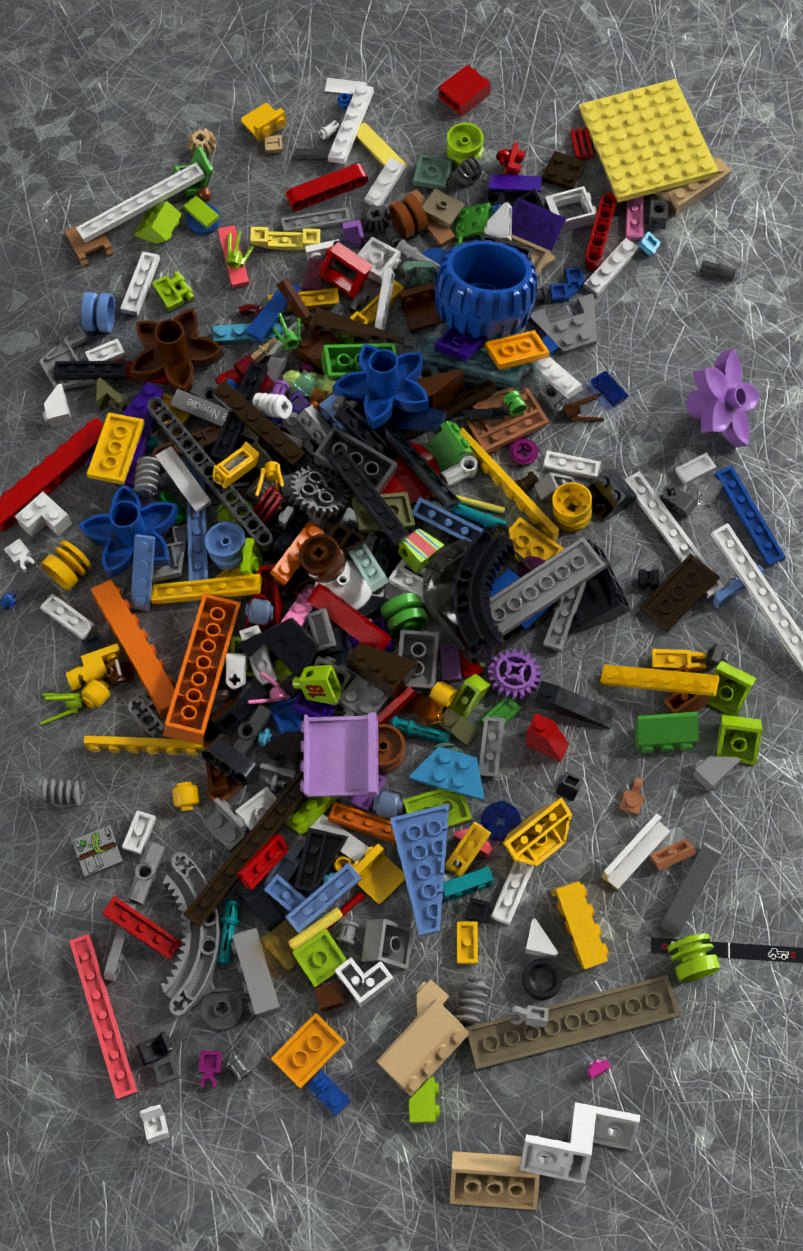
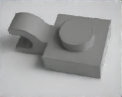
(532, 1015)

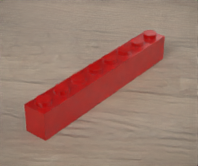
(50, 472)

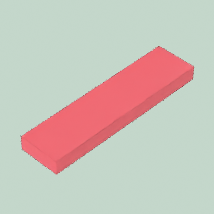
(237, 276)

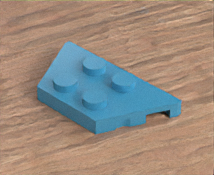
(451, 772)

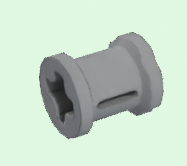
(347, 932)

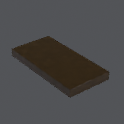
(679, 593)

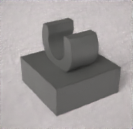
(716, 655)

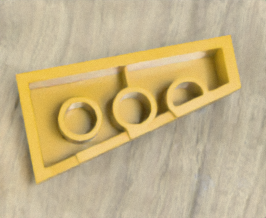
(580, 924)

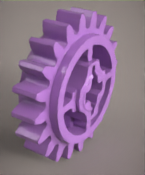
(511, 682)

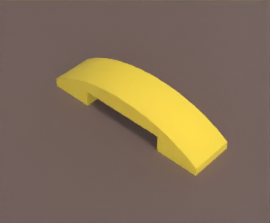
(284, 240)

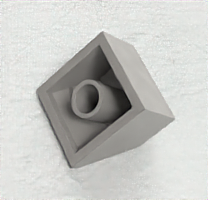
(387, 943)

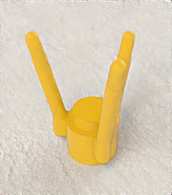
(273, 473)

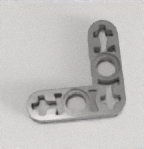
(146, 705)

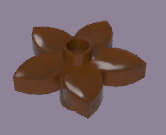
(173, 350)

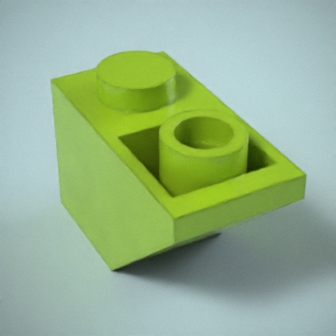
(422, 1104)

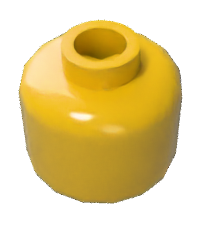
(95, 693)
(185, 795)

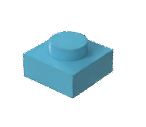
(649, 243)

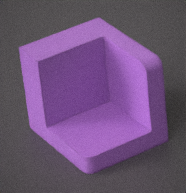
(353, 232)

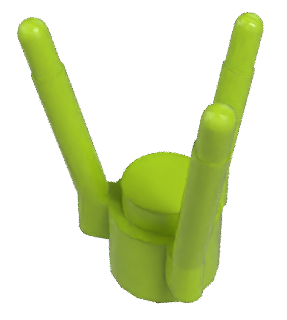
(235, 258)
(72, 701)

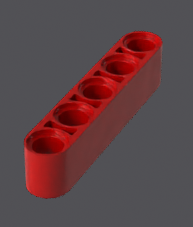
(326, 187)
(600, 232)
(349, 618)

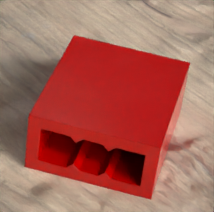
(464, 90)

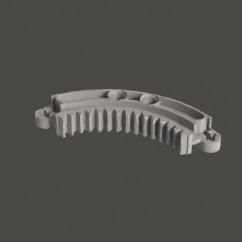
(196, 964)

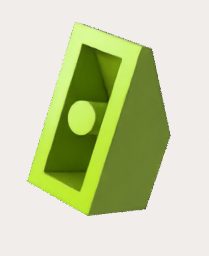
(470, 695)

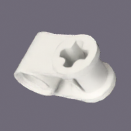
(236, 667)

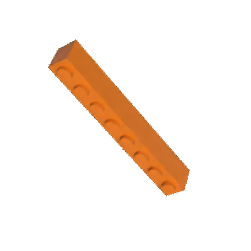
(134, 644)

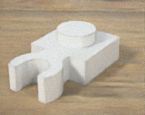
(19, 554)

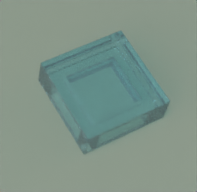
(305, 382)

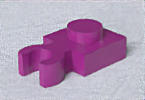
(210, 1064)

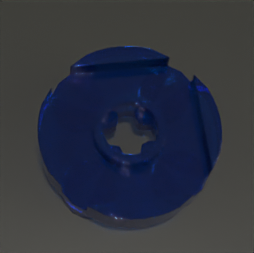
(500, 810)

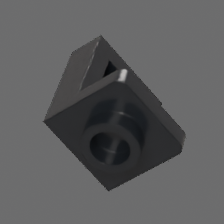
(154, 1048)

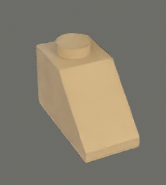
(427, 993)

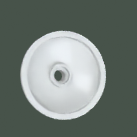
(354, 590)

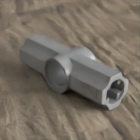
(149, 861)

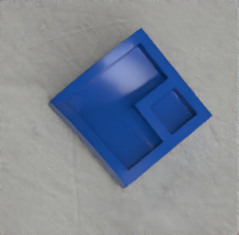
(286, 718)

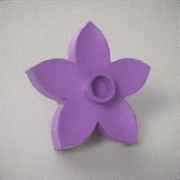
(723, 399)

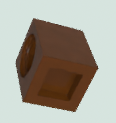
(330, 996)

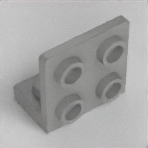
(226, 826)

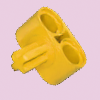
(443, 694)

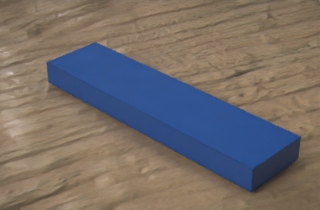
(268, 316)

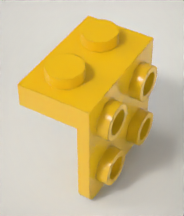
(264, 121)
(378, 874)

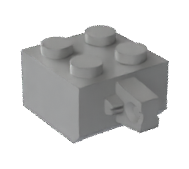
(362, 698)

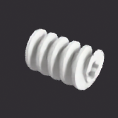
(272, 405)

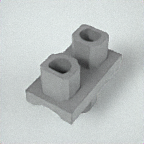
(275, 775)

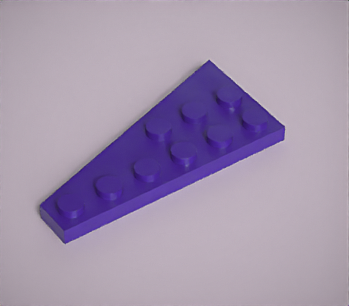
(139, 409)

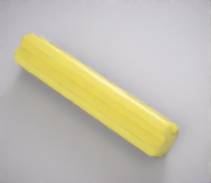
(315, 929)

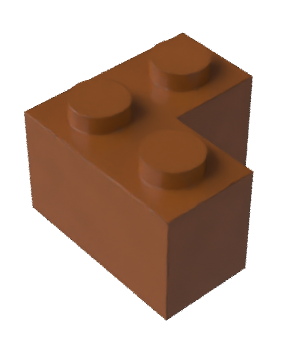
(685, 702)

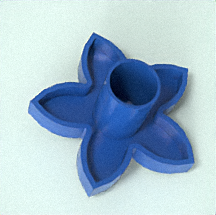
(384, 383)
(122, 523)

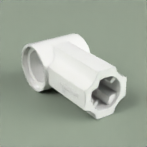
(459, 472)

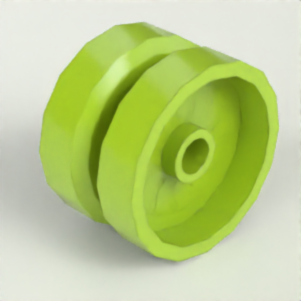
(464, 142)

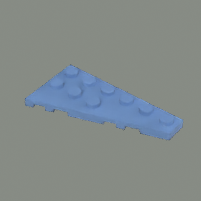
(422, 853)

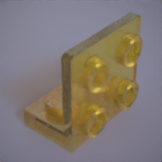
(278, 944)

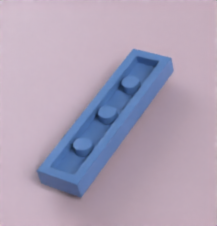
(142, 572)
(323, 898)

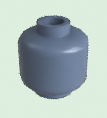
(259, 611)
(387, 805)

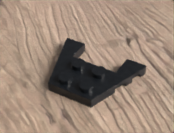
(290, 644)

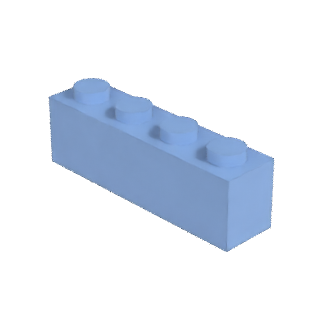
(445, 521)

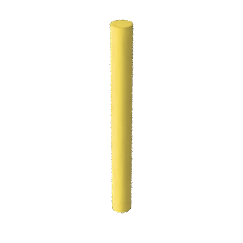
(479, 504)

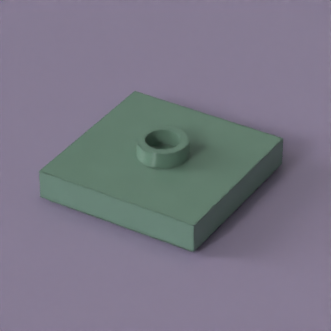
(432, 172)

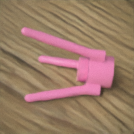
(276, 694)

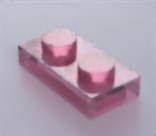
(312, 279)

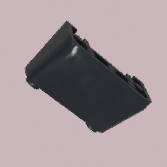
(602, 596)

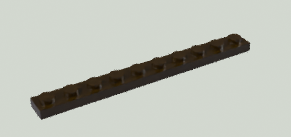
(227, 875)

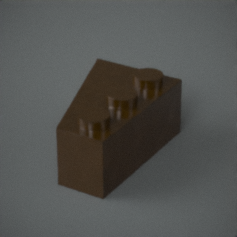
(382, 669)

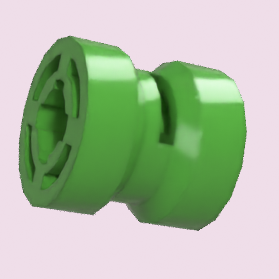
(514, 402)

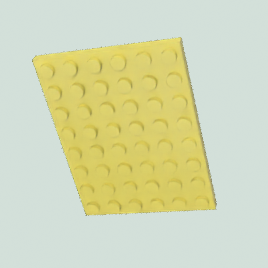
(648, 140)

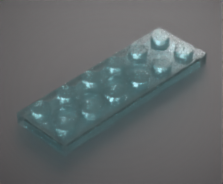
(478, 365)

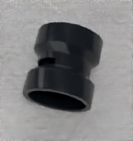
(648, 578)

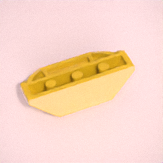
(539, 834)

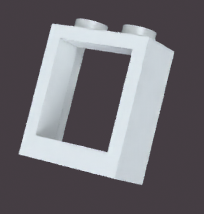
(568, 197)

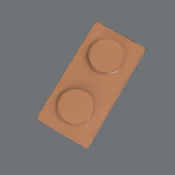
(672, 854)

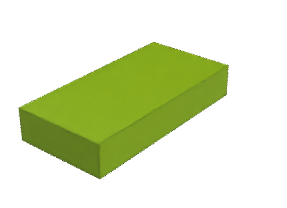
(201, 212)

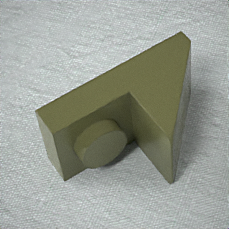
(107, 394)
(458, 727)

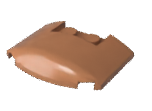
(497, 433)

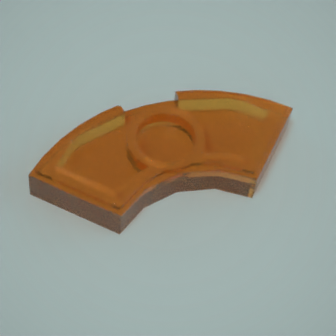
(426, 709)

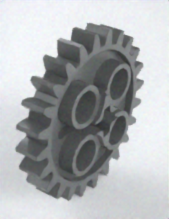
(318, 491)

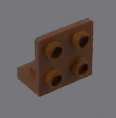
(419, 307)

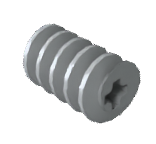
(146, 476)
(63, 793)
(471, 1001)

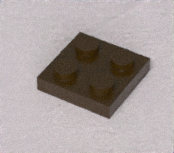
(563, 171)

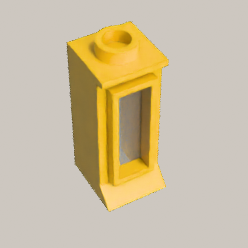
(235, 465)

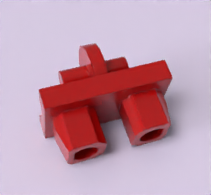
(509, 157)

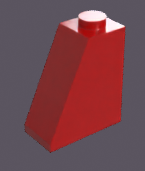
(546, 738)

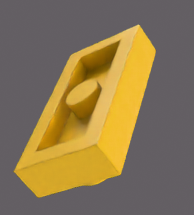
(467, 942)

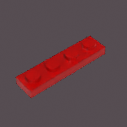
(141, 927)

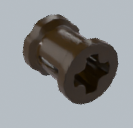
(527, 482)

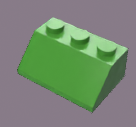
(666, 732)

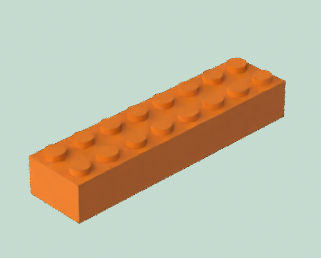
(201, 669)

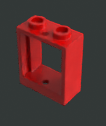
(351, 260)

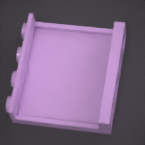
(340, 756)

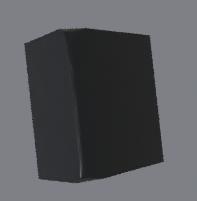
(569, 786)

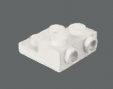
(380, 256)

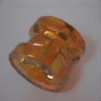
(318, 395)

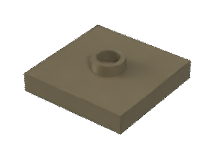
(442, 208)

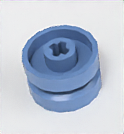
(98, 312)
(225, 545)

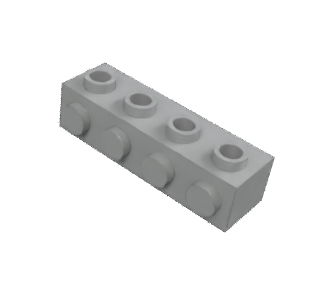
(256, 973)

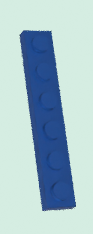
(750, 516)

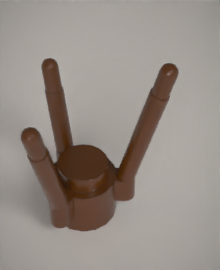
(573, 409)

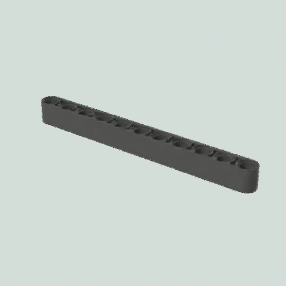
(206, 466)

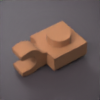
(632, 799)

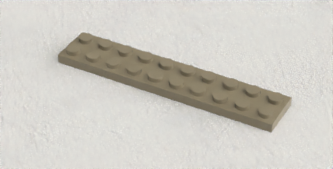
(574, 1022)

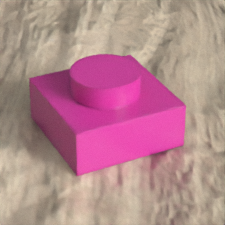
(597, 1068)

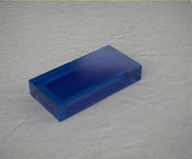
(609, 389)

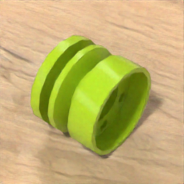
(695, 962)

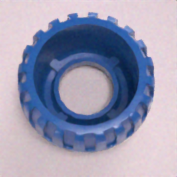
(485, 289)

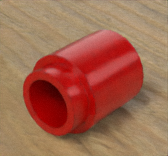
(231, 374)

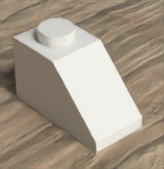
(501, 223)
(57, 408)

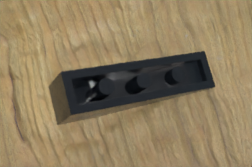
(573, 705)

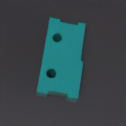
(464, 884)

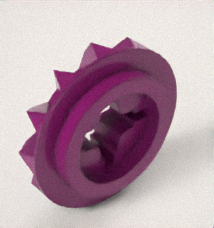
(528, 446)

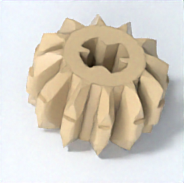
(202, 138)

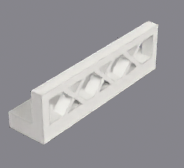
(635, 853)

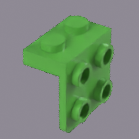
(201, 159)
(473, 220)
(449, 446)

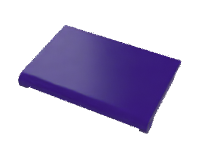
(514, 182)

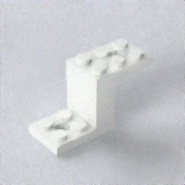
(572, 1159)

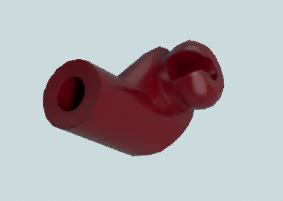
(249, 308)

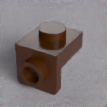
(119, 672)

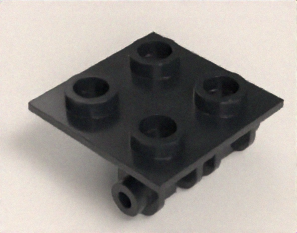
(386, 555)

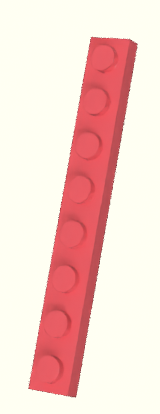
(103, 1017)

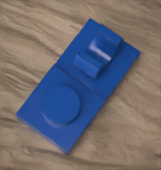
(328, 1093)

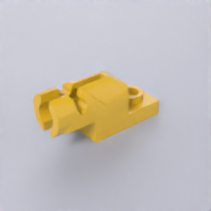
(94, 666)

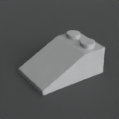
(424, 648)

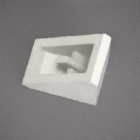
(539, 943)

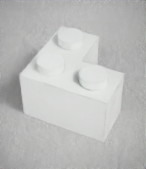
(43, 512)
(362, 985)

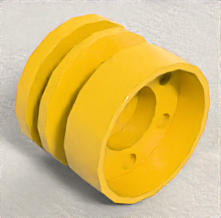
(573, 498)
(69, 562)

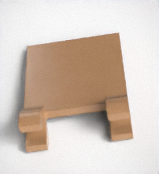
(82, 248)

